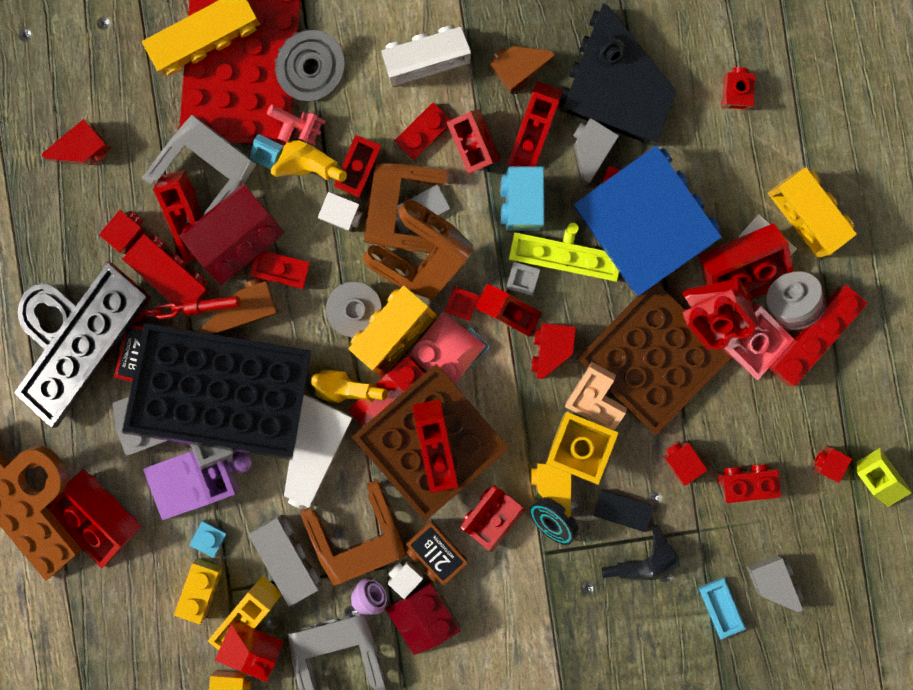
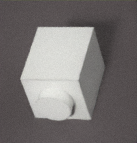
(340, 212)

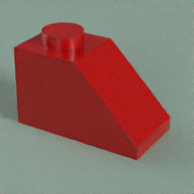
(78, 146)
(508, 309)

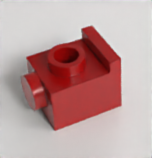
(732, 97)

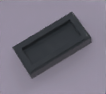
(623, 510)

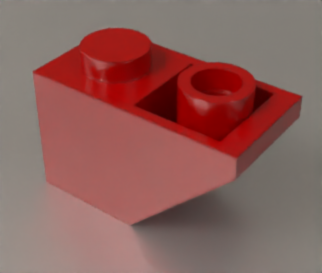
(554, 348)

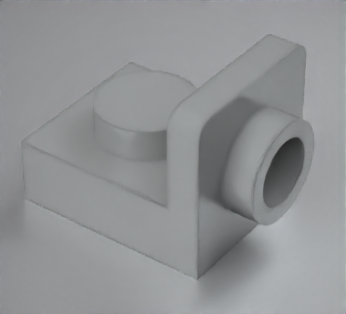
(209, 456)

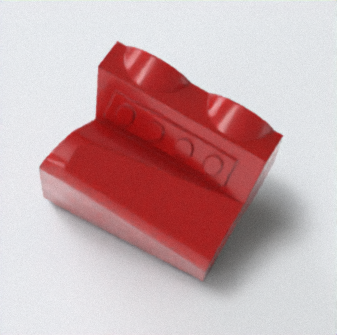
(720, 313)

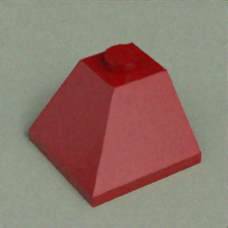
(249, 650)

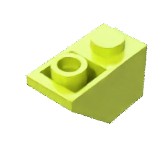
(882, 478)

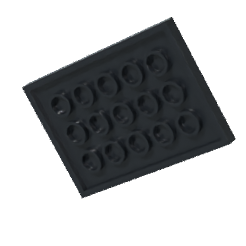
(217, 392)

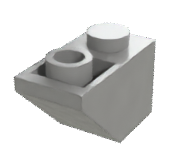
(774, 583)

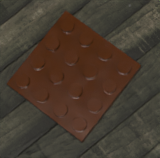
(654, 358)
(395, 446)

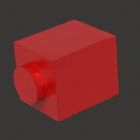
(123, 231)
(684, 462)

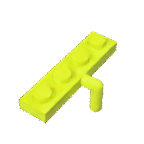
(563, 255)

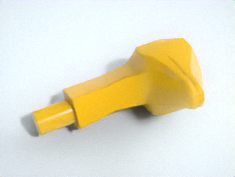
(302, 159)
(337, 386)

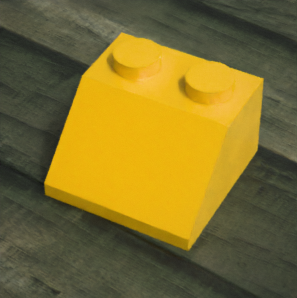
(581, 447)

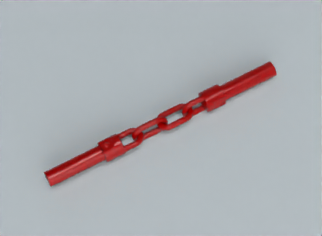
(191, 307)

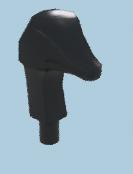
(659, 564)

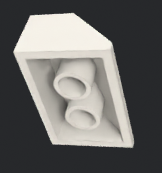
(426, 55)

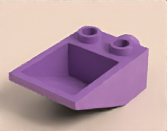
(182, 486)

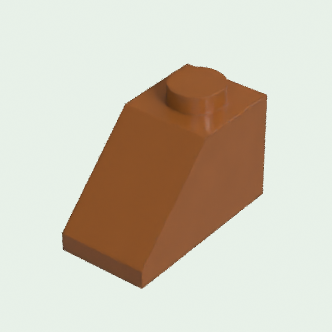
(518, 65)

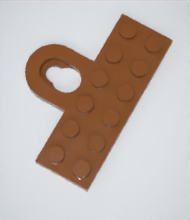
(26, 514)

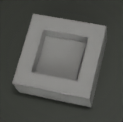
(523, 279)

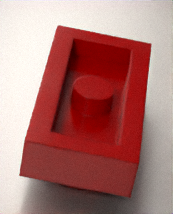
(423, 131)
(280, 269)

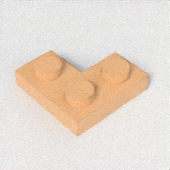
(590, 400)

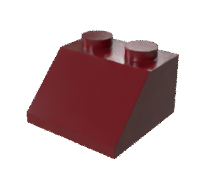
(423, 618)

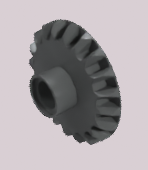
(320, 76)

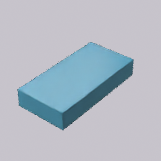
(722, 608)

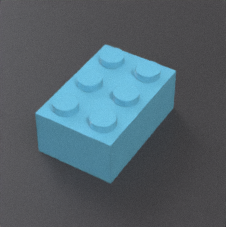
(523, 199)

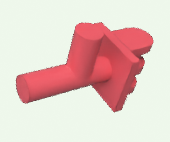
(306, 127)

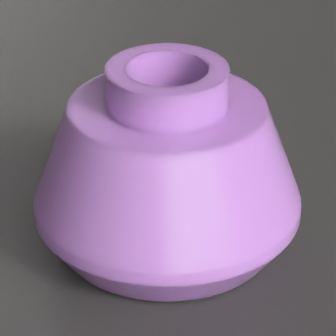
(369, 597)

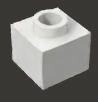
(404, 578)

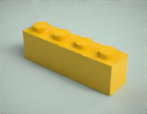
(199, 34)

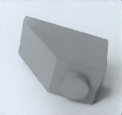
(592, 147)

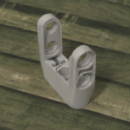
(212, 149)
(330, 637)

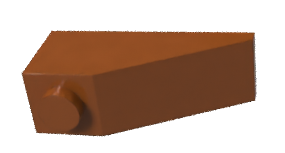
(256, 304)

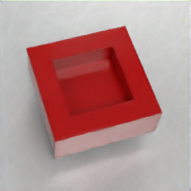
(461, 303)

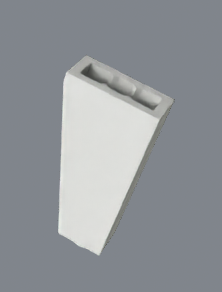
(316, 444)

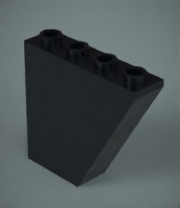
(620, 95)

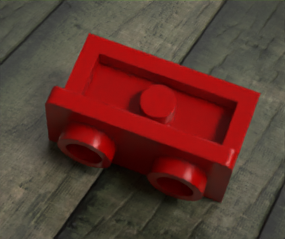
(751, 484)
(492, 517)

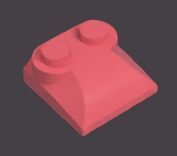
(448, 346)
(762, 347)

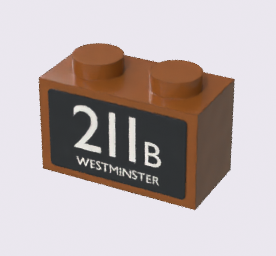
(436, 553)

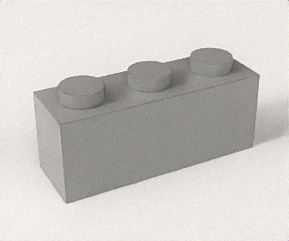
(285, 560)

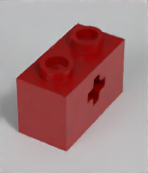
(473, 141)

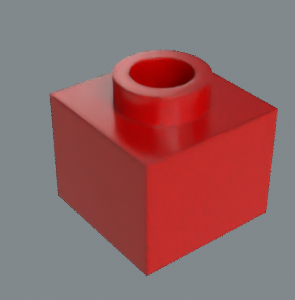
(831, 464)

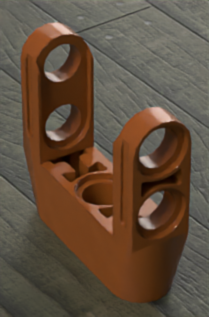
(384, 203)
(437, 268)
(362, 556)

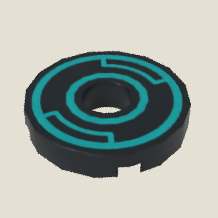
(552, 521)

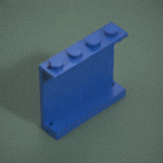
(648, 220)

